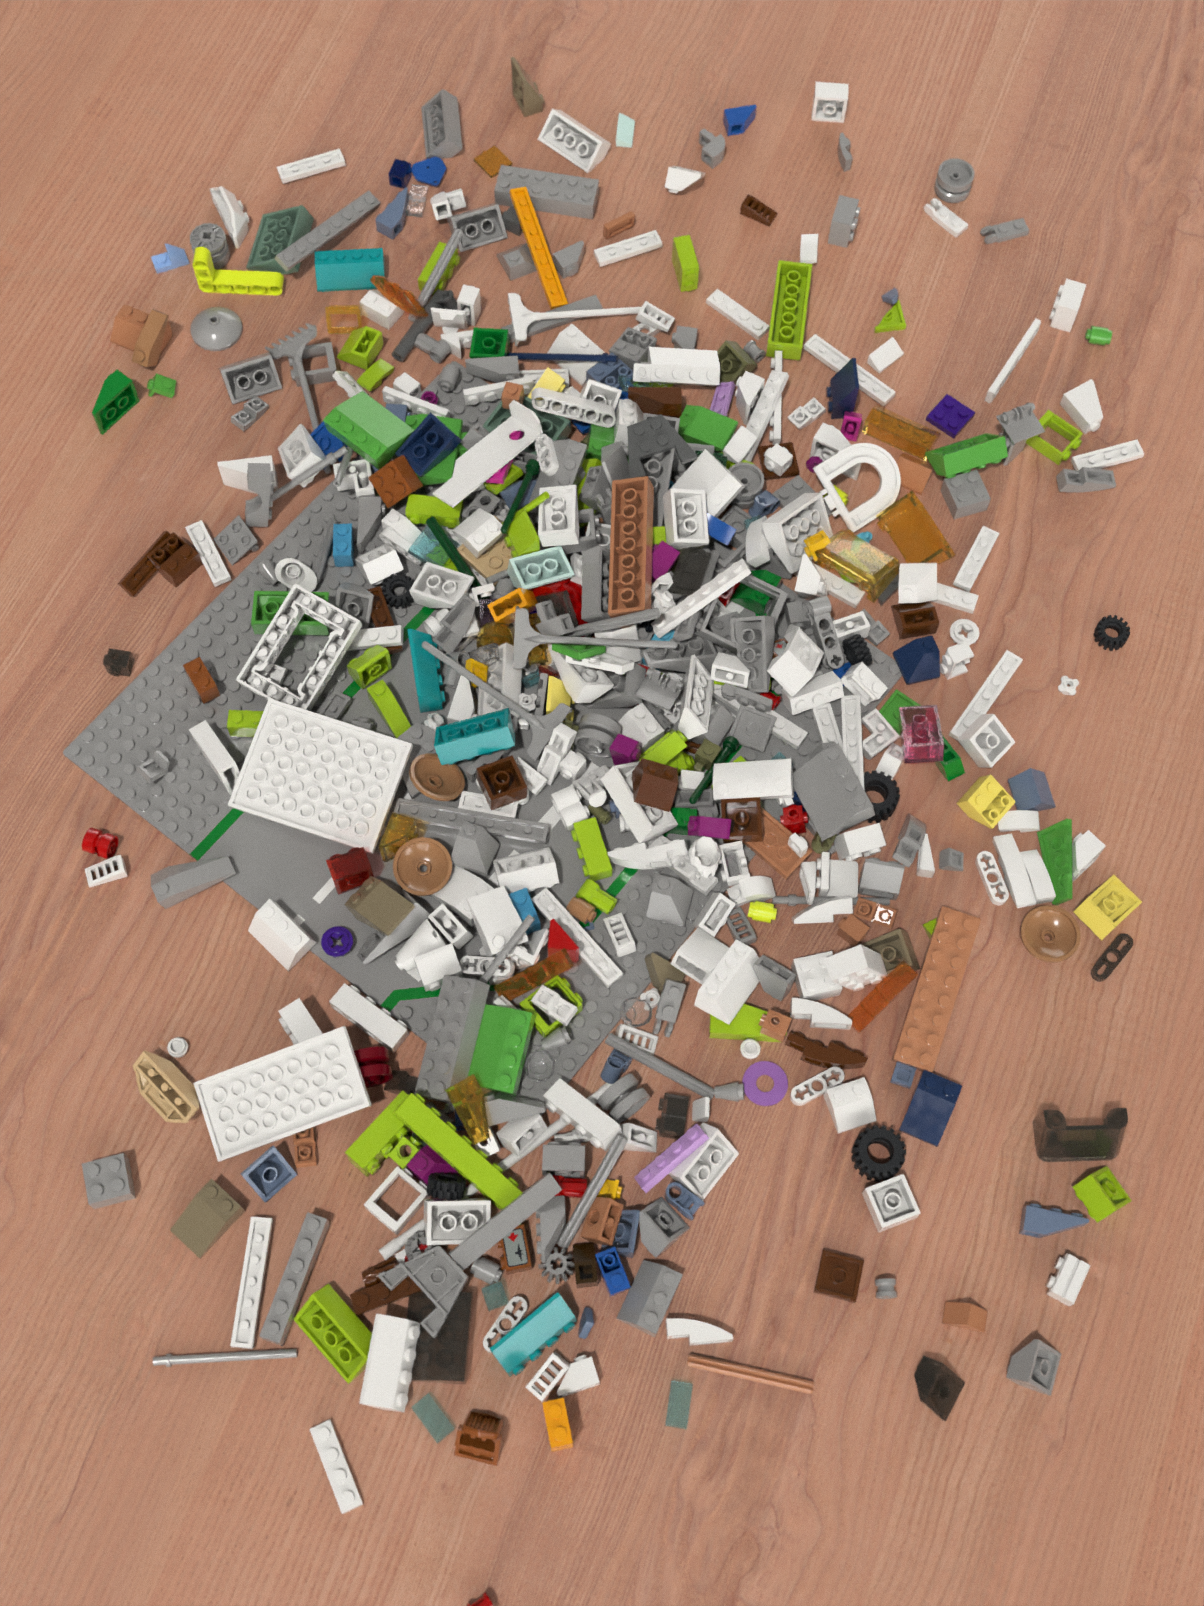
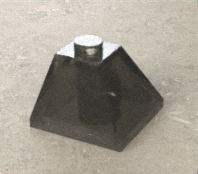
(937, 1386)

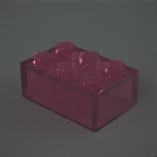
(921, 734)

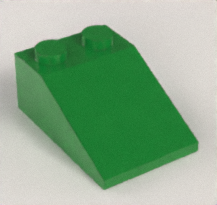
(114, 400)

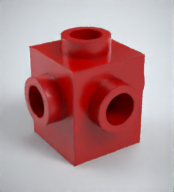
(794, 819)

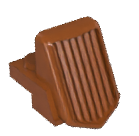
(479, 1438)

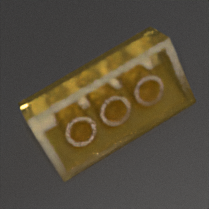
(900, 432)

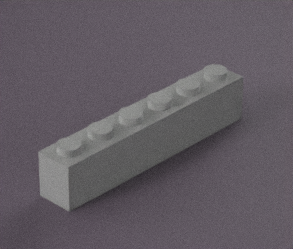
(294, 1279)

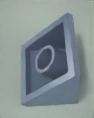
(1031, 791)
(268, 1174)
(625, 1234)

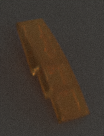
(402, 298)
(534, 975)
(882, 996)

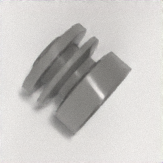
(214, 239)

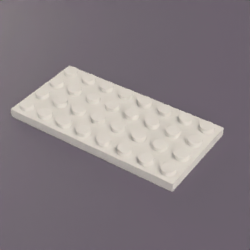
(282, 1094)

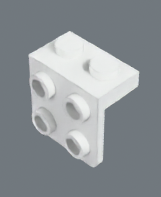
(836, 877)

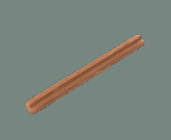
(750, 1374)

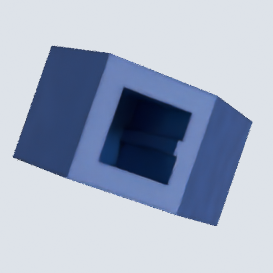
(738, 119)
(612, 1271)

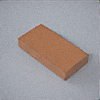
(619, 225)

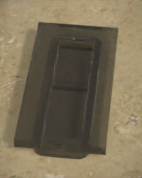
(690, 571)

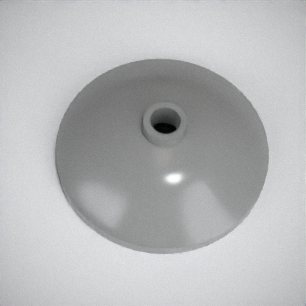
(216, 329)

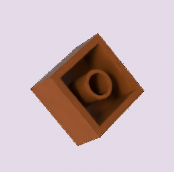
(395, 481)

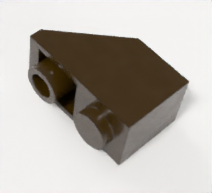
(585, 1265)

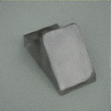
(401, 1081)

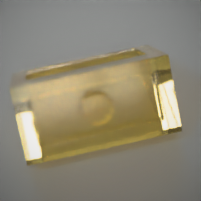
(343, 309)

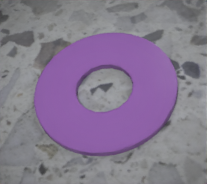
(765, 1098)

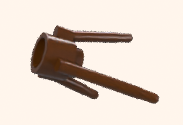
(371, 1277)

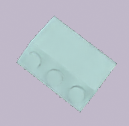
(539, 568)

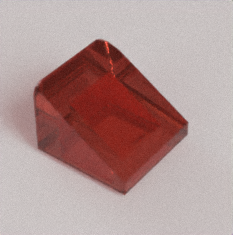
(550, 671)

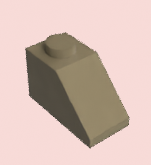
(660, 969)

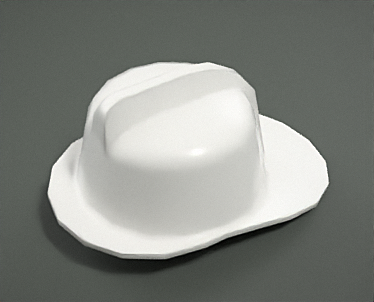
(293, 571)

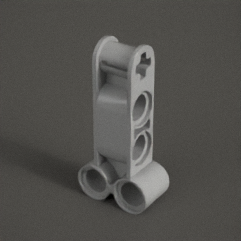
(817, 610)

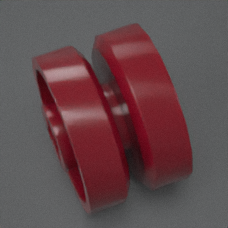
(374, 1065)

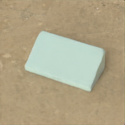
(625, 131)

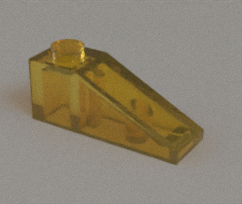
(470, 1106)

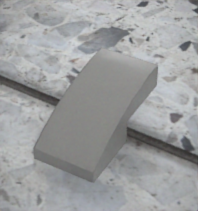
(877, 631)

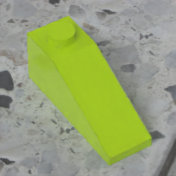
(388, 708)

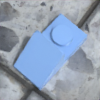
(172, 259)

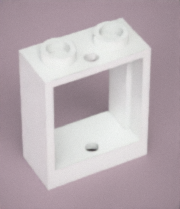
(382, 1216)

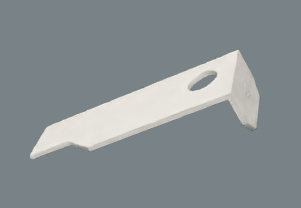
(490, 454)

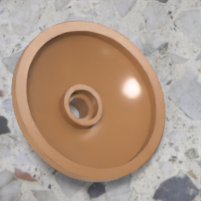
(436, 780)
(419, 853)
(1058, 926)

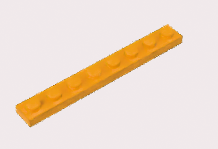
(538, 247)

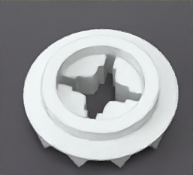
(967, 626)

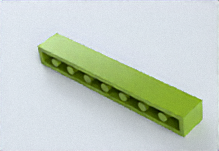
(457, 1151)

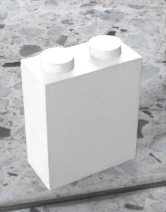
(699, 955)

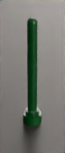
(532, 468)
(729, 745)

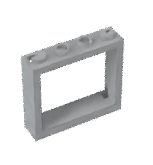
(777, 594)

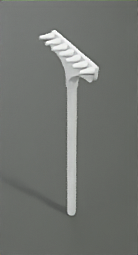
(523, 317)

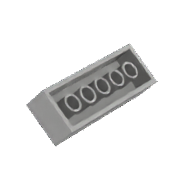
(549, 191)
(452, 1036)

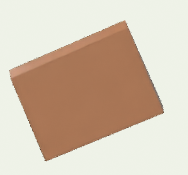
(914, 473)

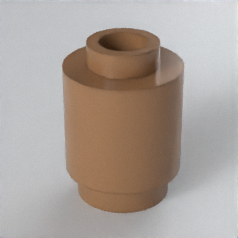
(581, 910)

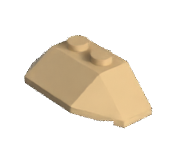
(165, 1088)

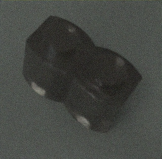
(673, 1116)

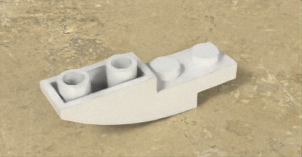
(641, 857)

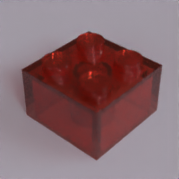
(349, 869)

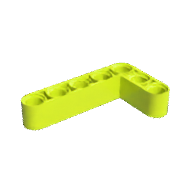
(233, 281)

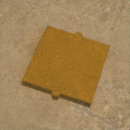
(491, 161)

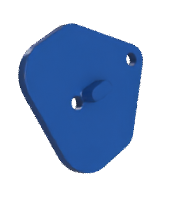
(429, 171)

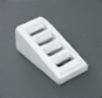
(652, 310)
(925, 863)
(114, 875)
(808, 880)
(623, 946)
(637, 1033)
(548, 1364)

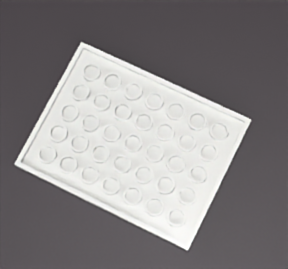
(320, 775)

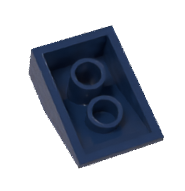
(843, 390)
(428, 445)
(930, 1108)

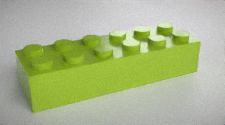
(789, 309)

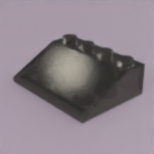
(446, 1355)

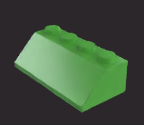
(968, 454)
(267, 605)

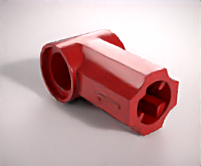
(571, 1187)

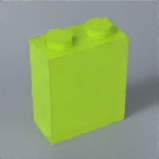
(685, 263)

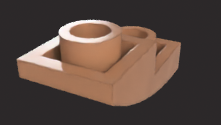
(875, 912)
(305, 1148)

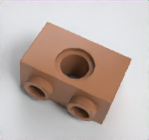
(602, 1221)

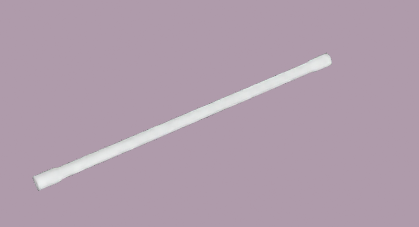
(397, 1243)

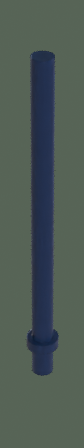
(604, 358)

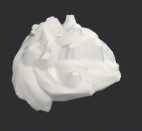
(704, 856)

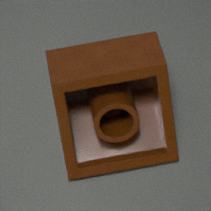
(654, 784)

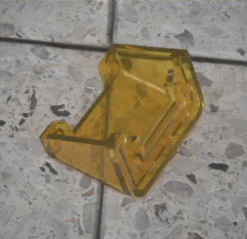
(915, 531)
(859, 562)

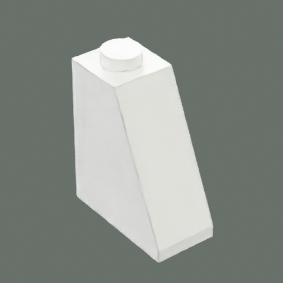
(1083, 406)

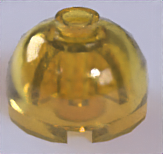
(494, 633)

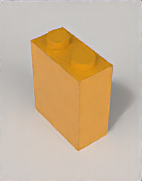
(504, 608)
(557, 1424)

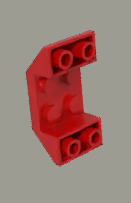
(574, 591)

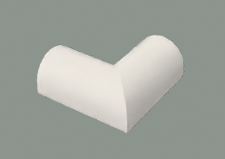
(881, 734)
(591, 786)

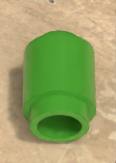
(1098, 335)

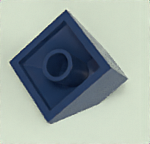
(918, 660)

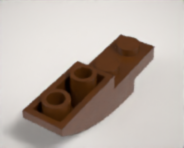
(834, 1056)

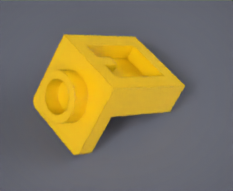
(815, 542)
(477, 669)
(610, 1190)

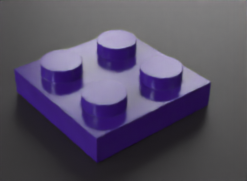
(950, 416)

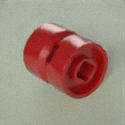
(97, 842)

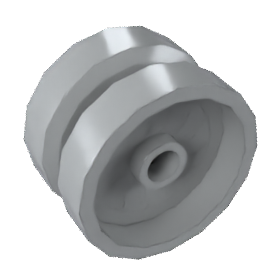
(954, 180)
(753, 480)
(596, 734)
(623, 1098)

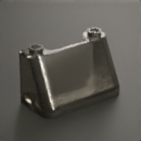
(1078, 1143)

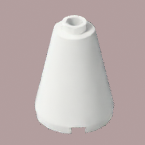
(422, 941)

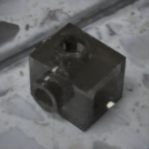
(118, 662)

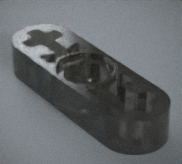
(1111, 965)

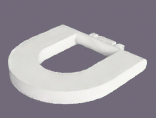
(843, 460)

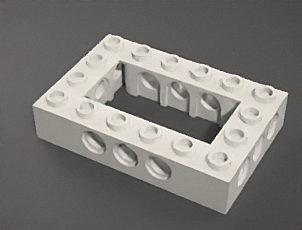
(295, 605)

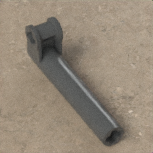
(441, 300)

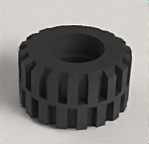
(889, 791)
(890, 1142)

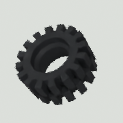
(398, 581)
(1108, 641)
(857, 650)
(446, 1186)

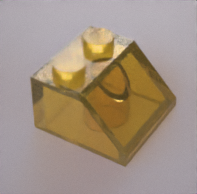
(398, 832)

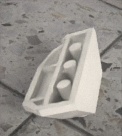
(231, 214)

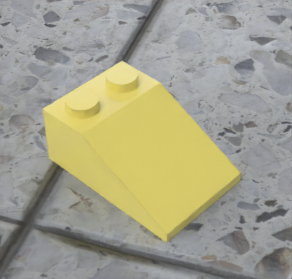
(1107, 907)

